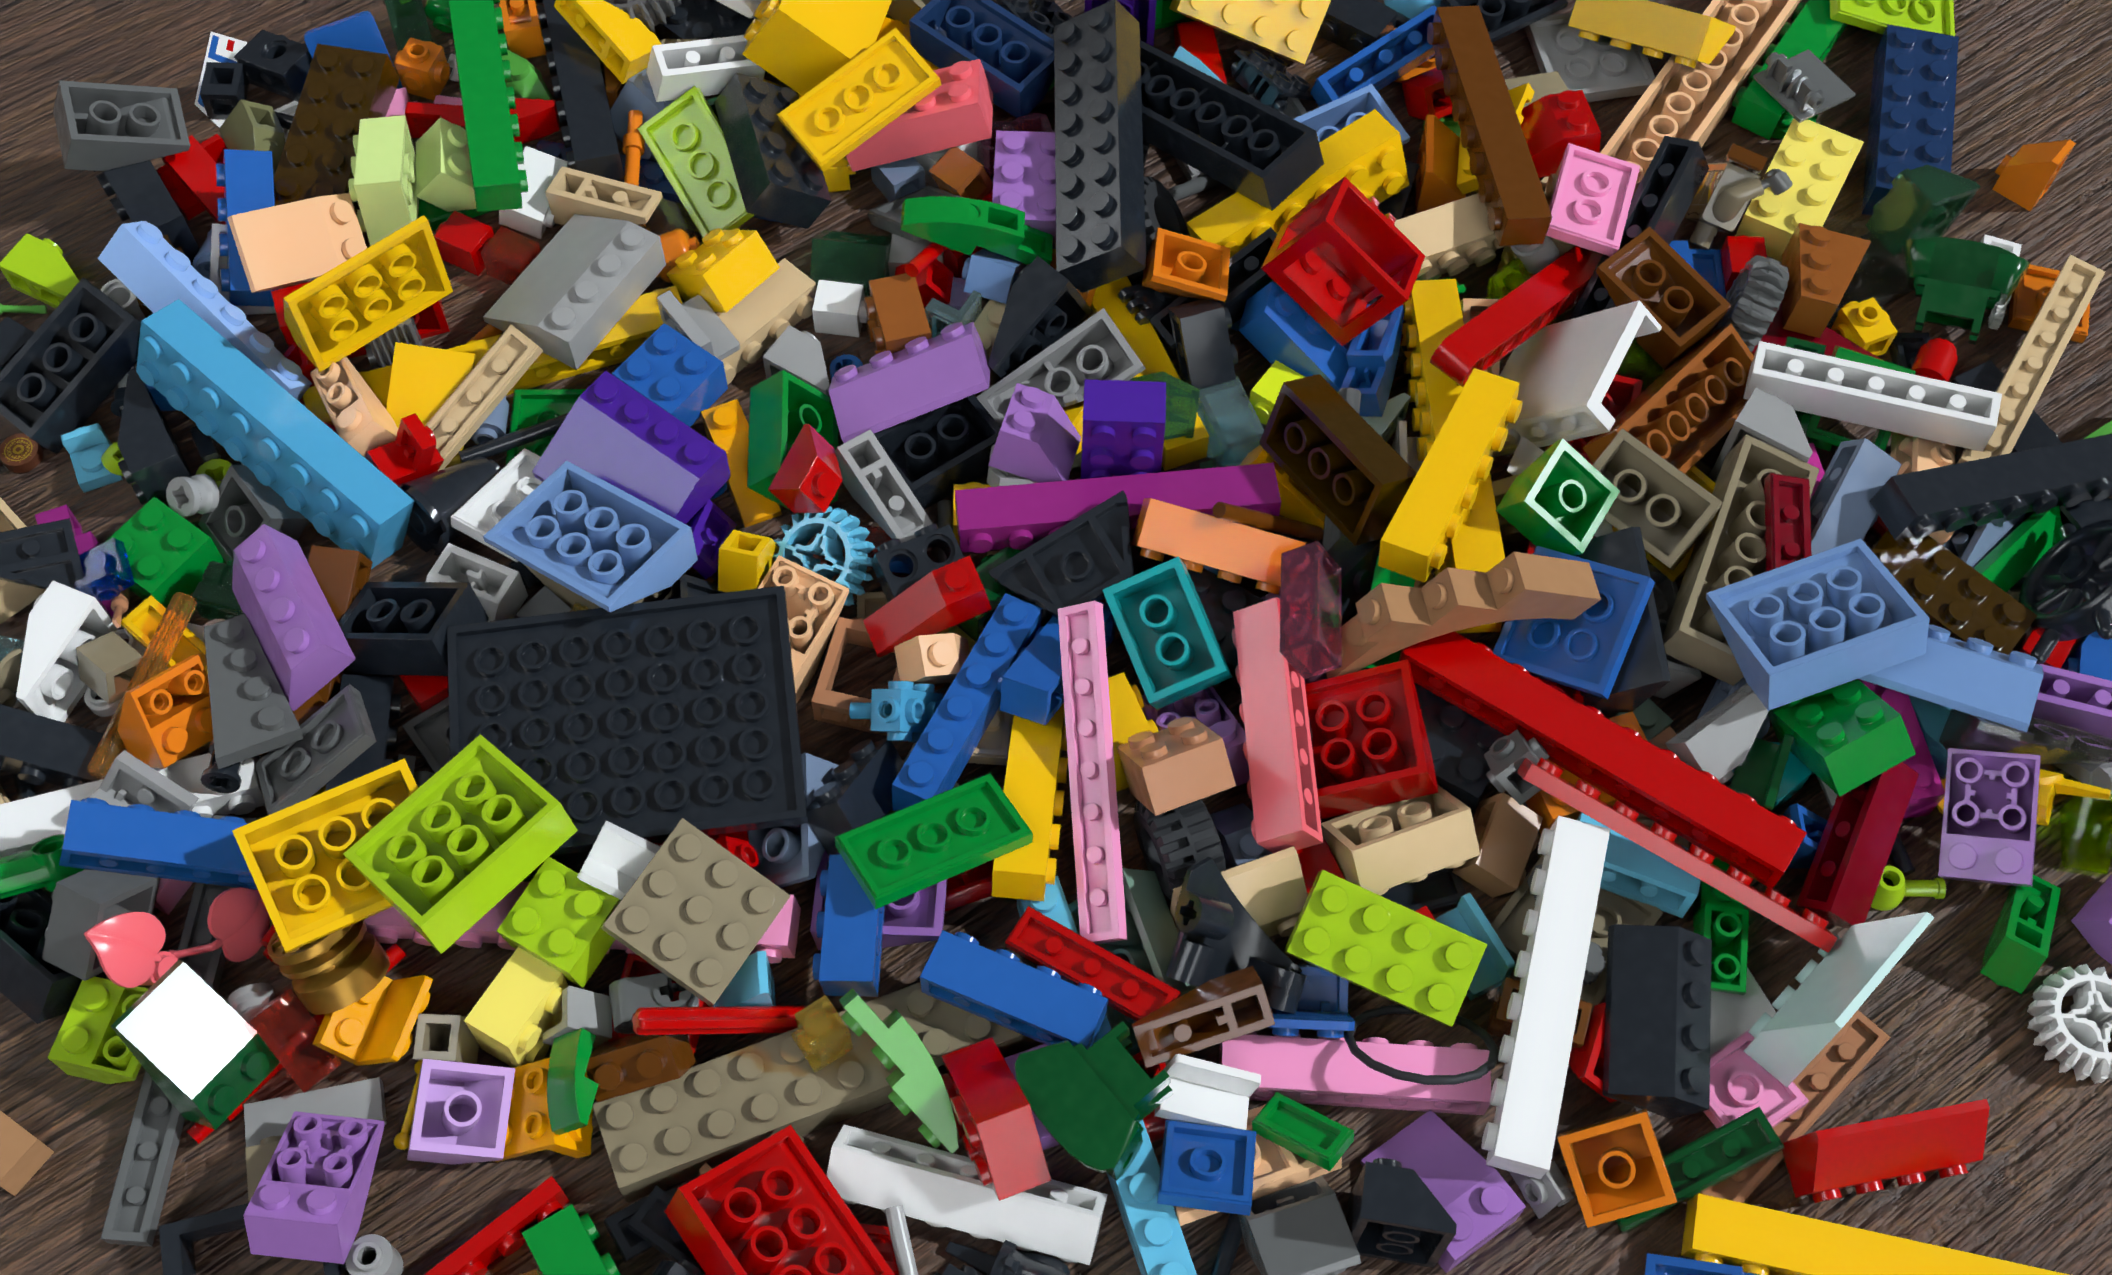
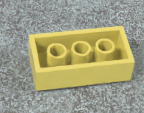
(1817, 165)

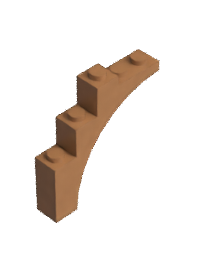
(1460, 599)

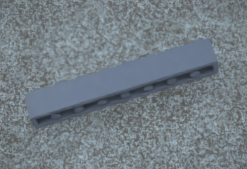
(1838, 516)

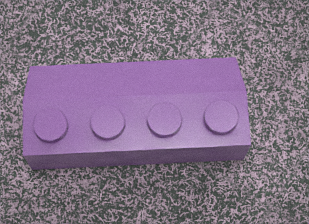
(909, 381)
(288, 614)

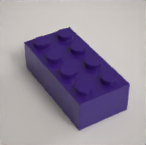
(1122, 427)

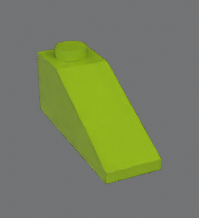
(39, 270)

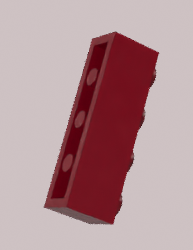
(1857, 847)

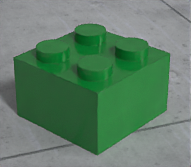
(165, 552)

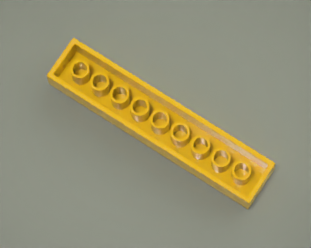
(1430, 317)

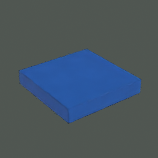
(1207, 1167)

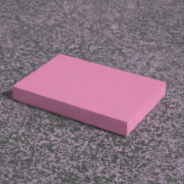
(1592, 199)

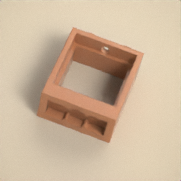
(831, 705)

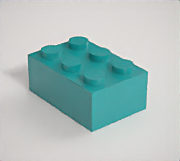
(1167, 633)

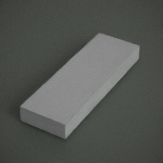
(354, 1099)

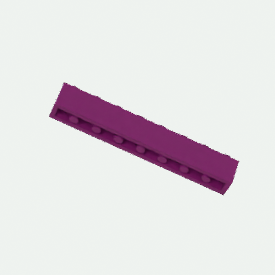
(1029, 512)

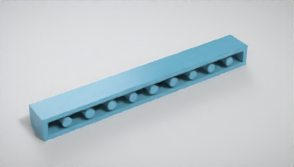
(1149, 1225)

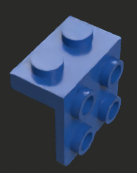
(351, 32)
(1320, 1008)

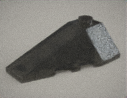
(2046, 738)

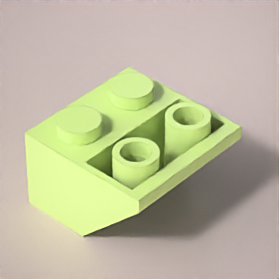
(444, 167)

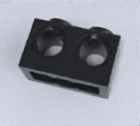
(915, 556)

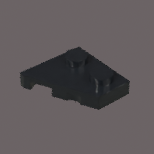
(40, 555)

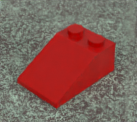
(1553, 124)

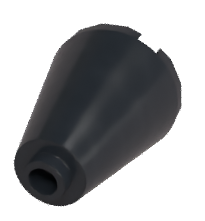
(440, 496)

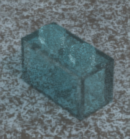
(1229, 422)

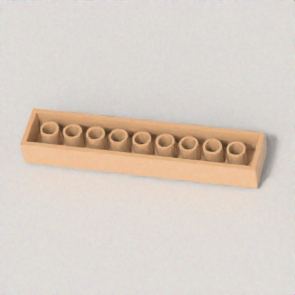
(1694, 100)

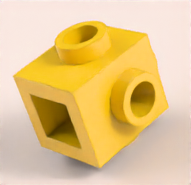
(1866, 326)

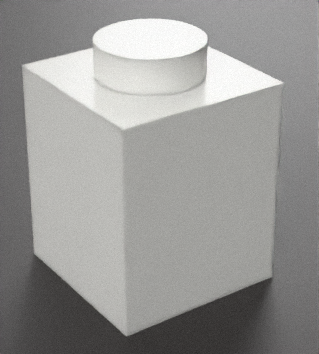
(839, 308)

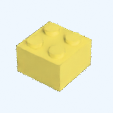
(518, 1010)

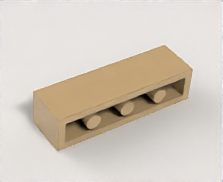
(766, 314)

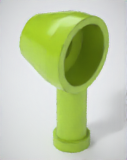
(1890, 897)

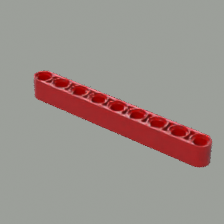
(1516, 316)

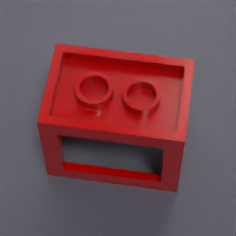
(1342, 257)

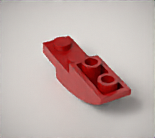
(535, 117)

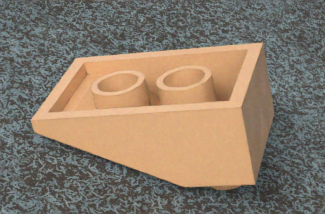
(296, 240)

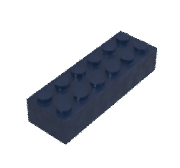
(1909, 107)

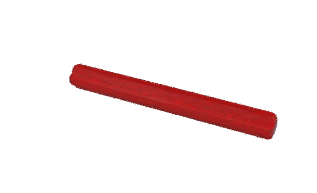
(714, 1020)

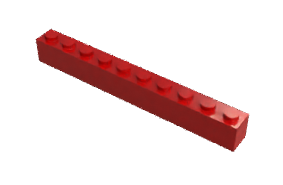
(1608, 755)

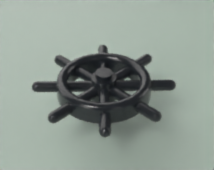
(2082, 581)

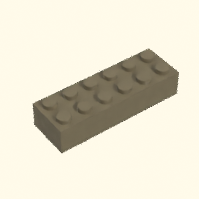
(1727, 553)

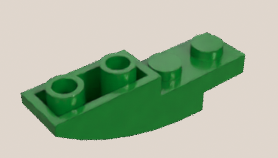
(970, 223)
(1727, 925)

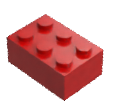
(994, 1119)

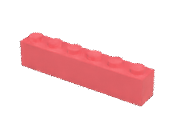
(1276, 734)

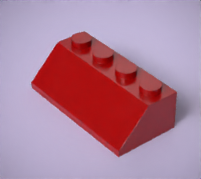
(1886, 1150)

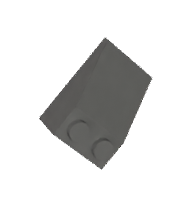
(117, 124)

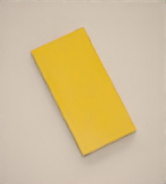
(859, 99)

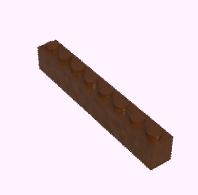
(1489, 126)

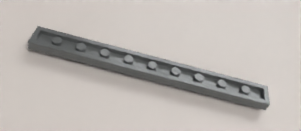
(156, 1121)

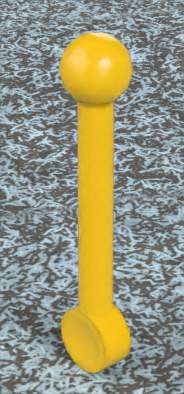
(401, 1140)

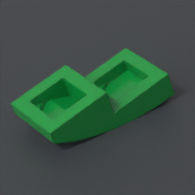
(568, 1090)

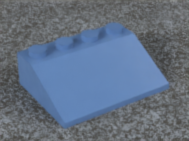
(595, 539)
(1818, 623)

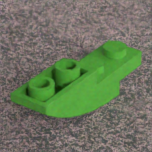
(916, 1081)

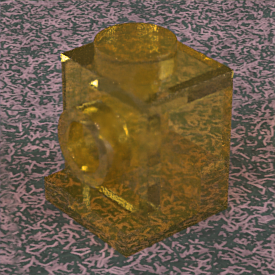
(821, 1034)

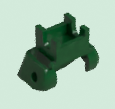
(1960, 280)
(1092, 1098)

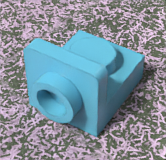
(85, 450)

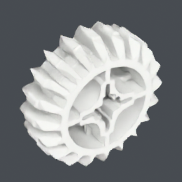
(2083, 1034)

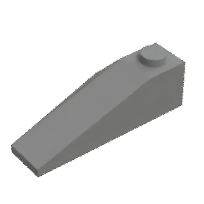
(1087, 352)

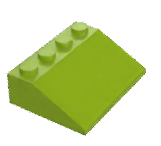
(461, 842)

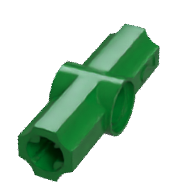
(34, 868)

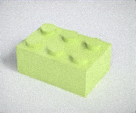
(384, 176)

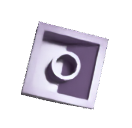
(460, 1112)

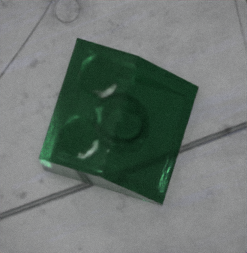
(1920, 206)
(850, 257)

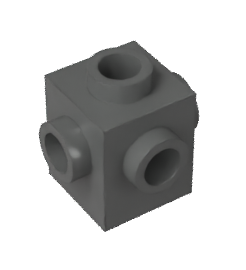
(1506, 758)

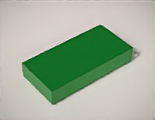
(1303, 1131)

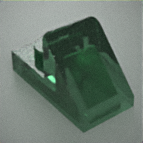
(408, 20)

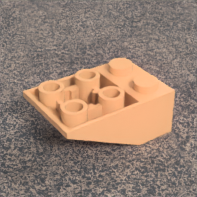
(812, 614)

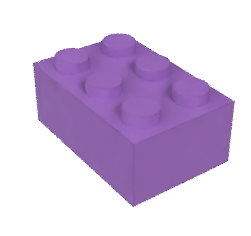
(1027, 177)

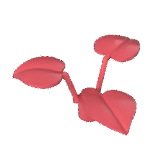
(132, 941)

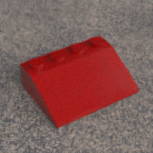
(1368, 740)
(772, 1216)

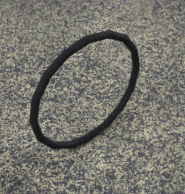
(1414, 1077)

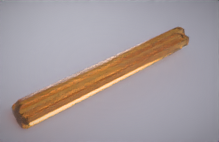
(152, 663)

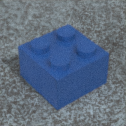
(674, 374)

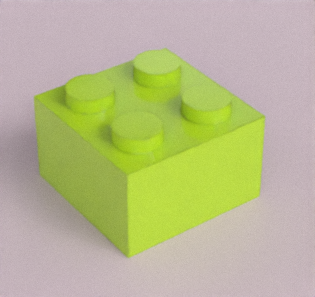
(561, 921)

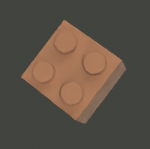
(1175, 765)

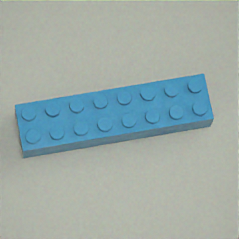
(272, 433)

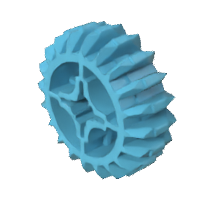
(837, 531)

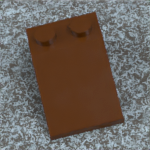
(1669, 290)

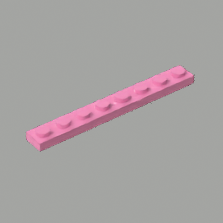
(1092, 773)

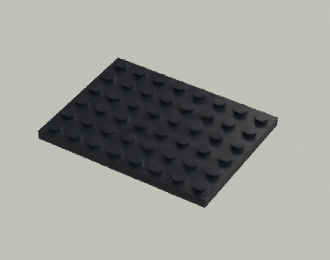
(641, 711)

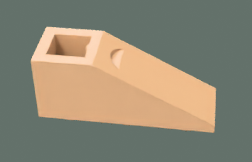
(354, 407)

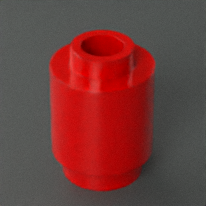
(1936, 359)

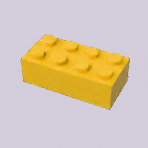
(1274, 25)

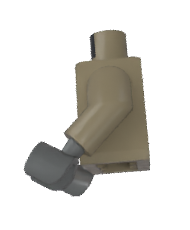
(1725, 197)

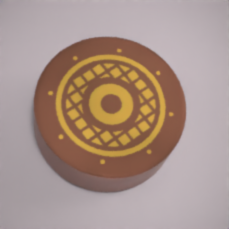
(20, 453)

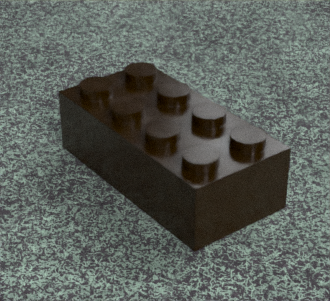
(1336, 458)
(1954, 592)

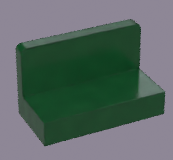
(1762, 771)

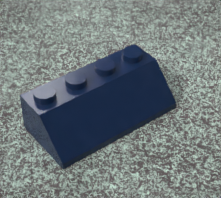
(1011, 51)

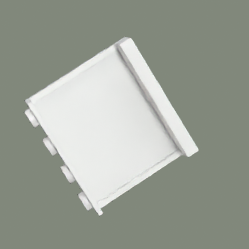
(1568, 373)

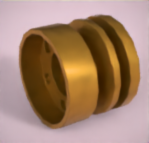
(333, 968)

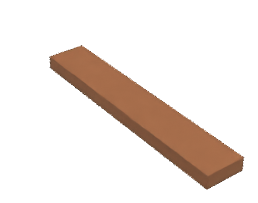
(1821, 1084)

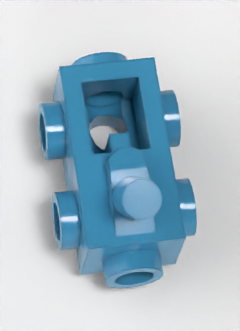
(899, 710)

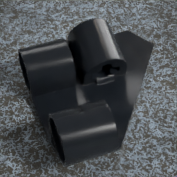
(1222, 938)

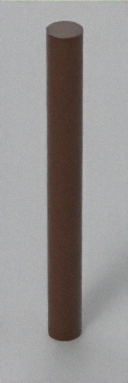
(1267, 521)

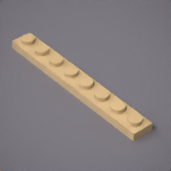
(2039, 354)

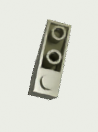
(254, 128)

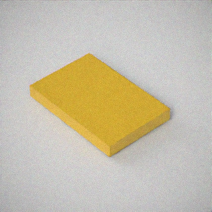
(424, 380)

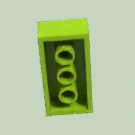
(1385, 948)

